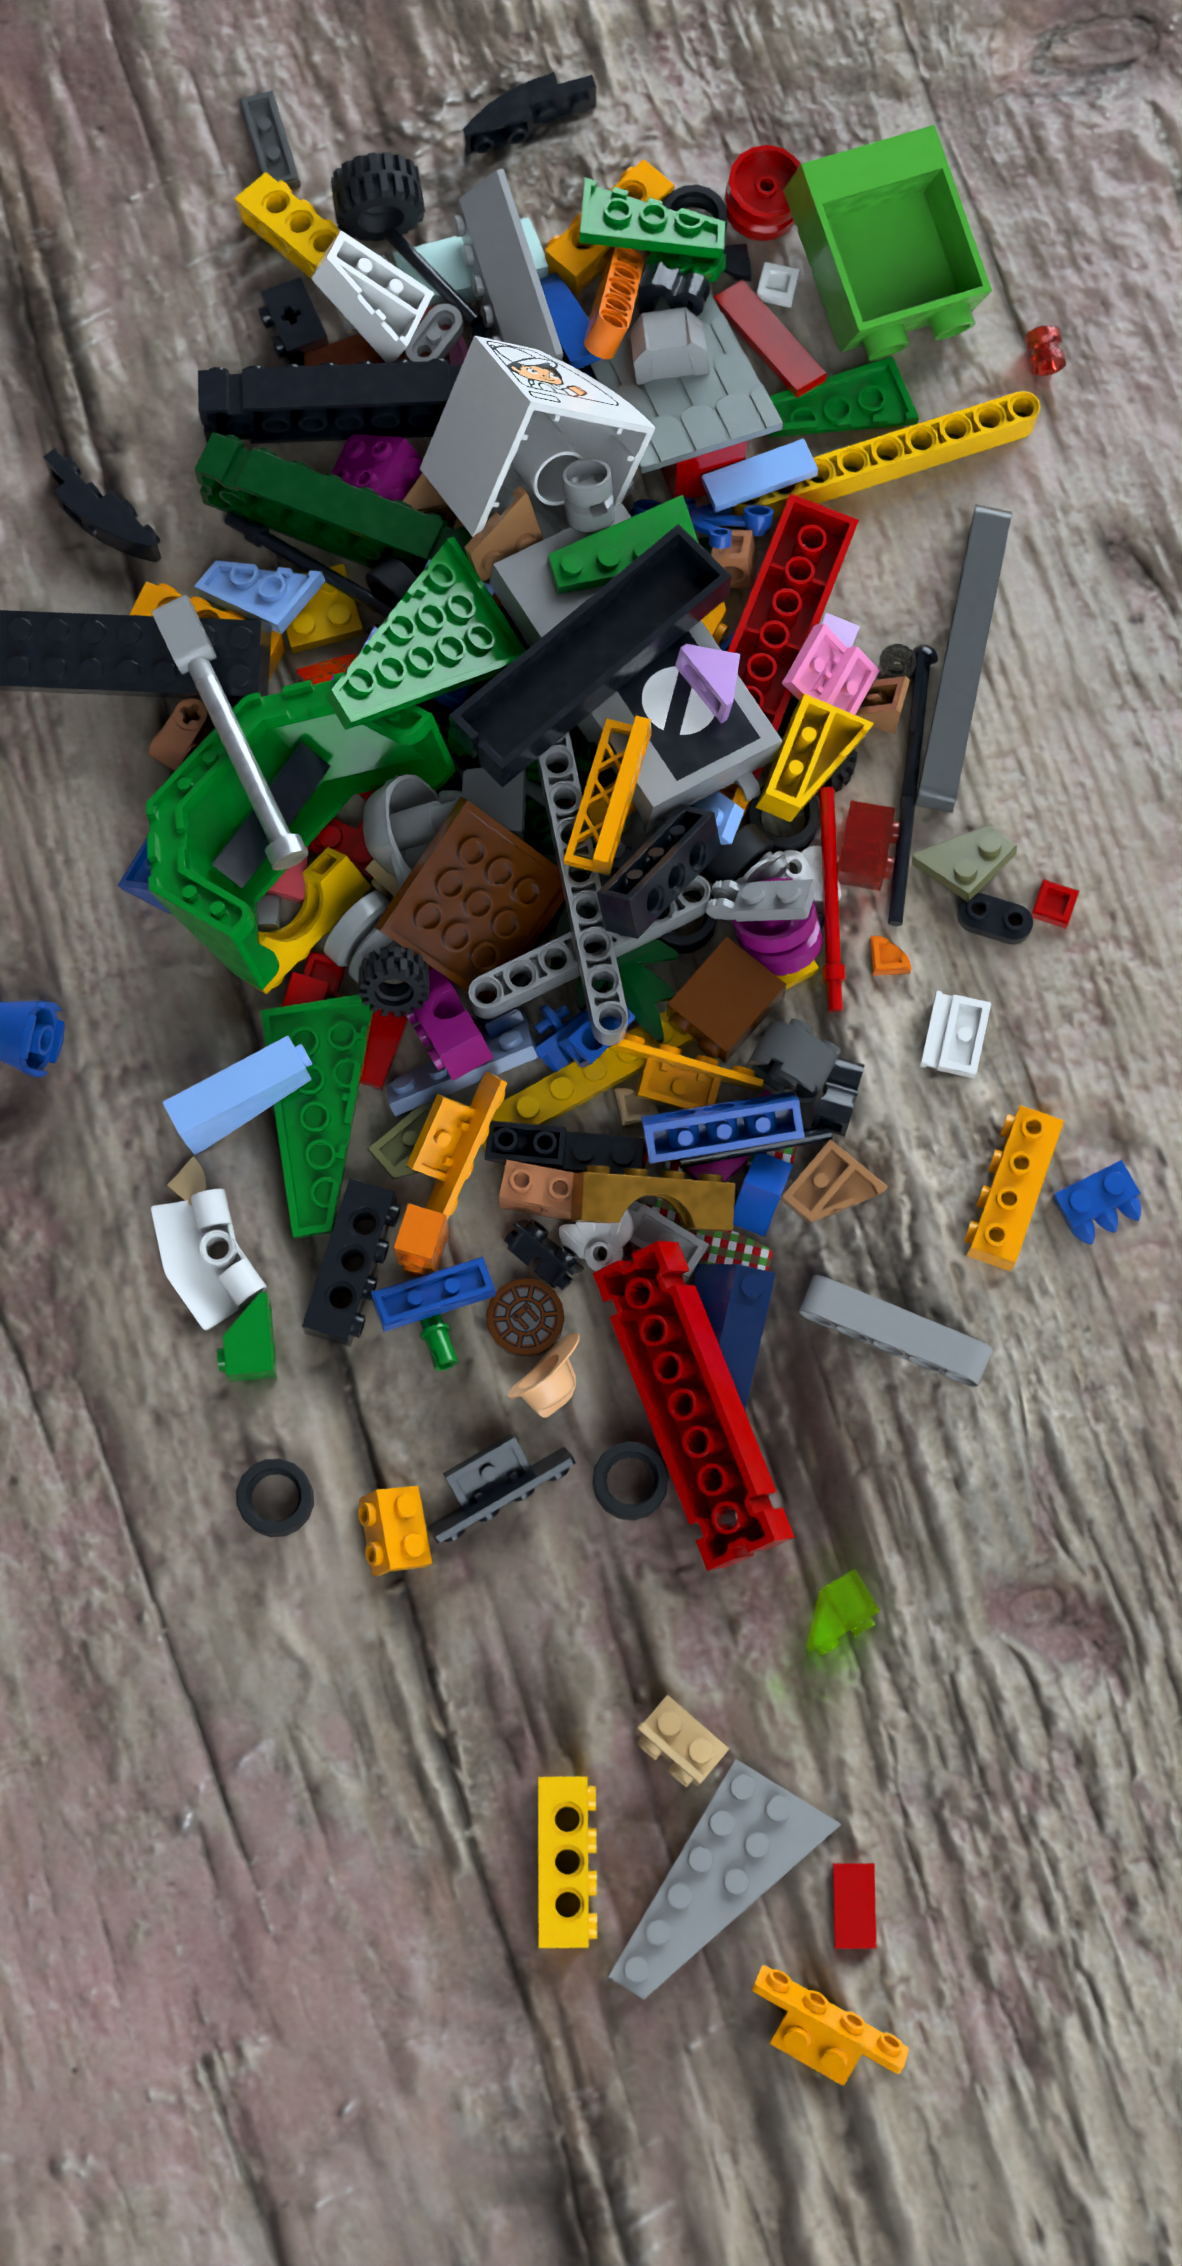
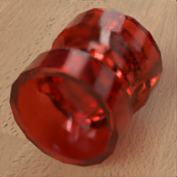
(1045, 350)

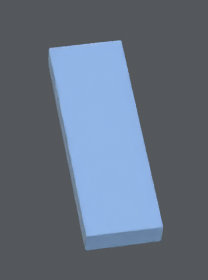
(759, 475)

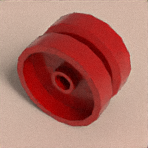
(756, 192)

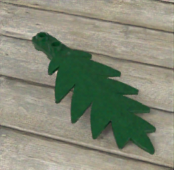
(640, 985)

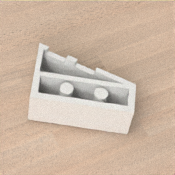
(372, 295)

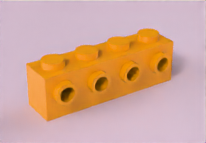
(1014, 1187)

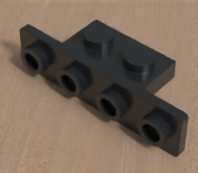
(493, 1480)

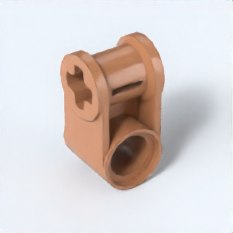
(177, 737)

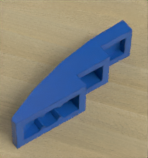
(568, 321)

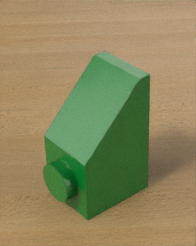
(250, 1344)

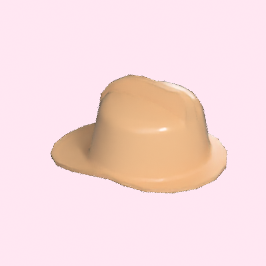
(551, 1379)

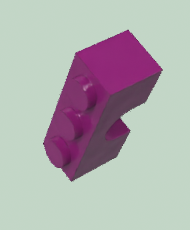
(449, 1029)

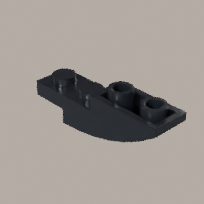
(512, 114)
(99, 515)
(560, 1148)

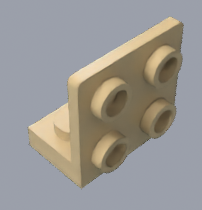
(681, 1742)

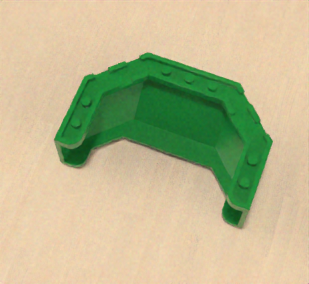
(205, 802)

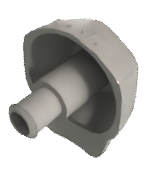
(402, 822)

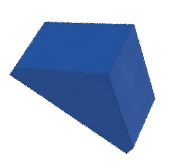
(761, 1193)

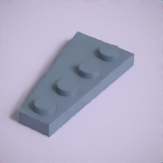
(424, 1083)

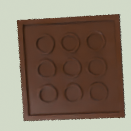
(473, 898)

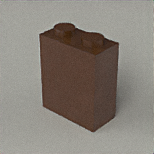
(725, 1000)

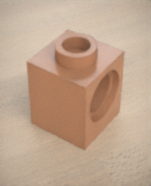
(739, 559)

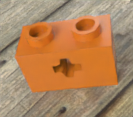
(421, 1240)

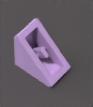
(711, 675)

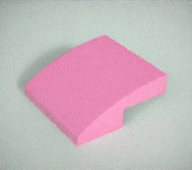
(831, 671)

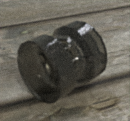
(896, 653)

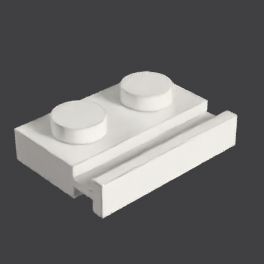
(955, 1034)

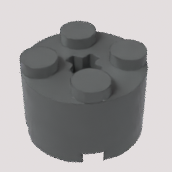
(793, 1059)

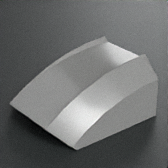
(668, 345)

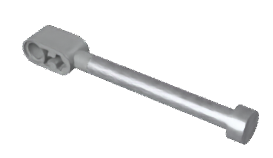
(193, 654)

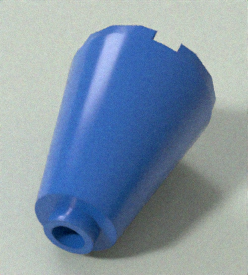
(30, 1035)

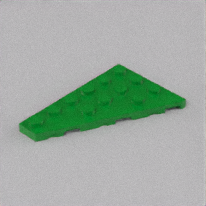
(430, 644)

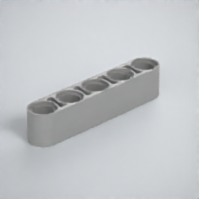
(895, 1330)

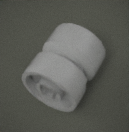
(588, 495)

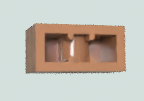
(537, 1190)

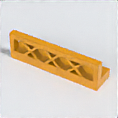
(620, 795)

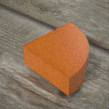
(887, 957)

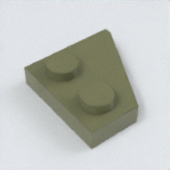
(966, 861)

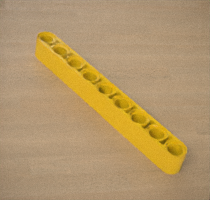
(905, 457)

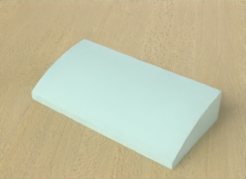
(448, 261)

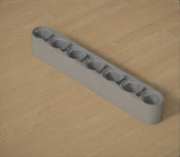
(545, 979)

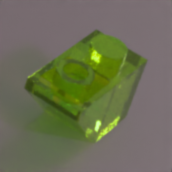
(838, 1609)

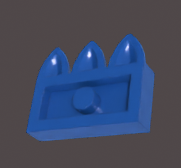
(1097, 1199)

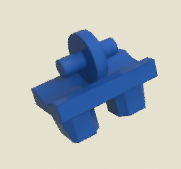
(548, 1048)

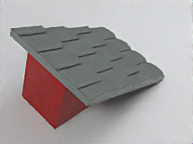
(697, 418)

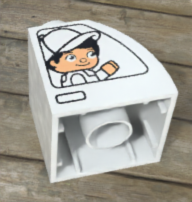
(520, 423)

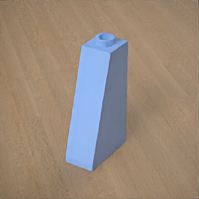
(237, 1094)

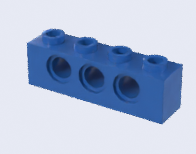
(722, 1127)

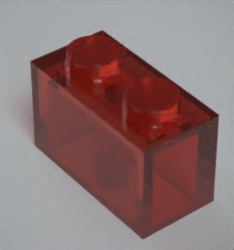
(866, 845)

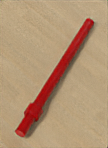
(833, 972)

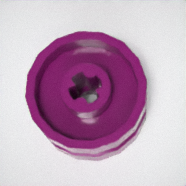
(781, 944)

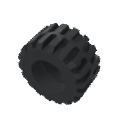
(377, 194)

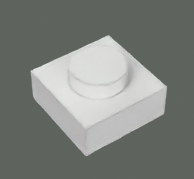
(778, 284)

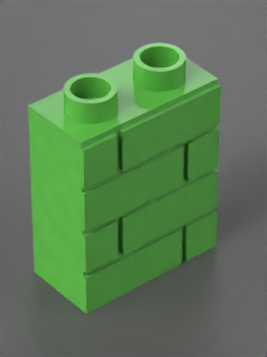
(888, 242)

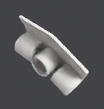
(185, 1240)

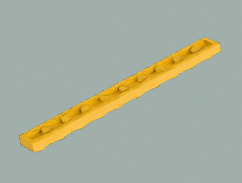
(577, 1085)

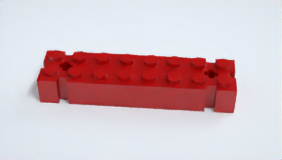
(693, 1405)

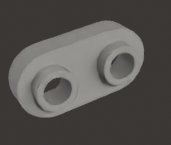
(429, 336)

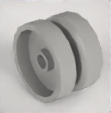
(356, 936)

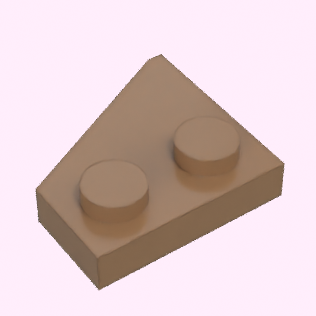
(504, 535)
(831, 1185)

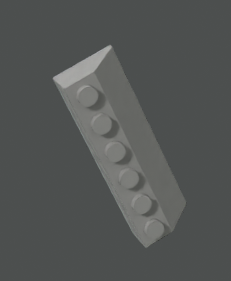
(504, 267)

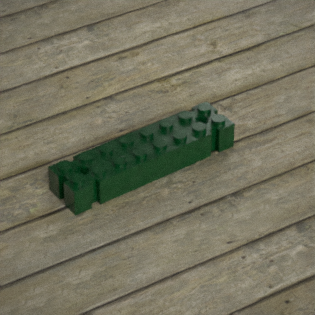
(319, 507)

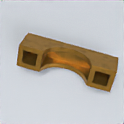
(699, 1204)

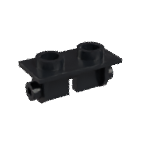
(556, 1260)

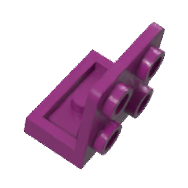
(379, 463)

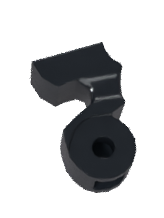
(678, 290)
(839, 1094)

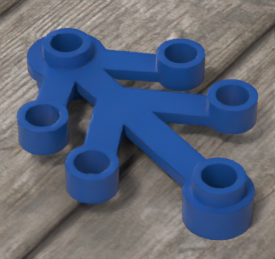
(755, 518)

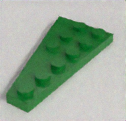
(319, 1116)

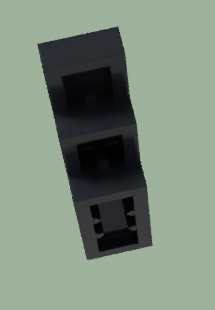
(291, 789)

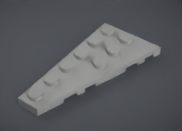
(732, 1857)

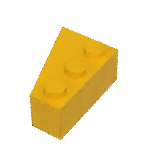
(810, 752)

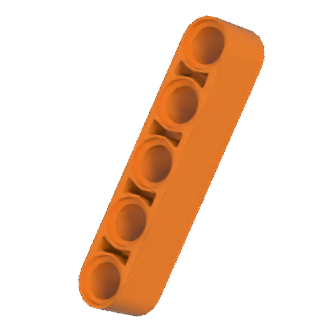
(614, 303)

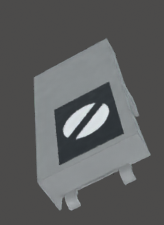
(688, 746)

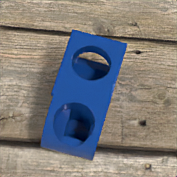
(581, 1043)

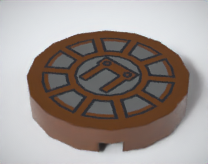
(525, 1317)

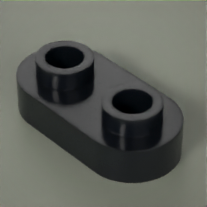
(994, 921)

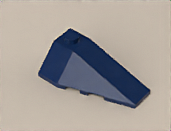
(737, 1308)

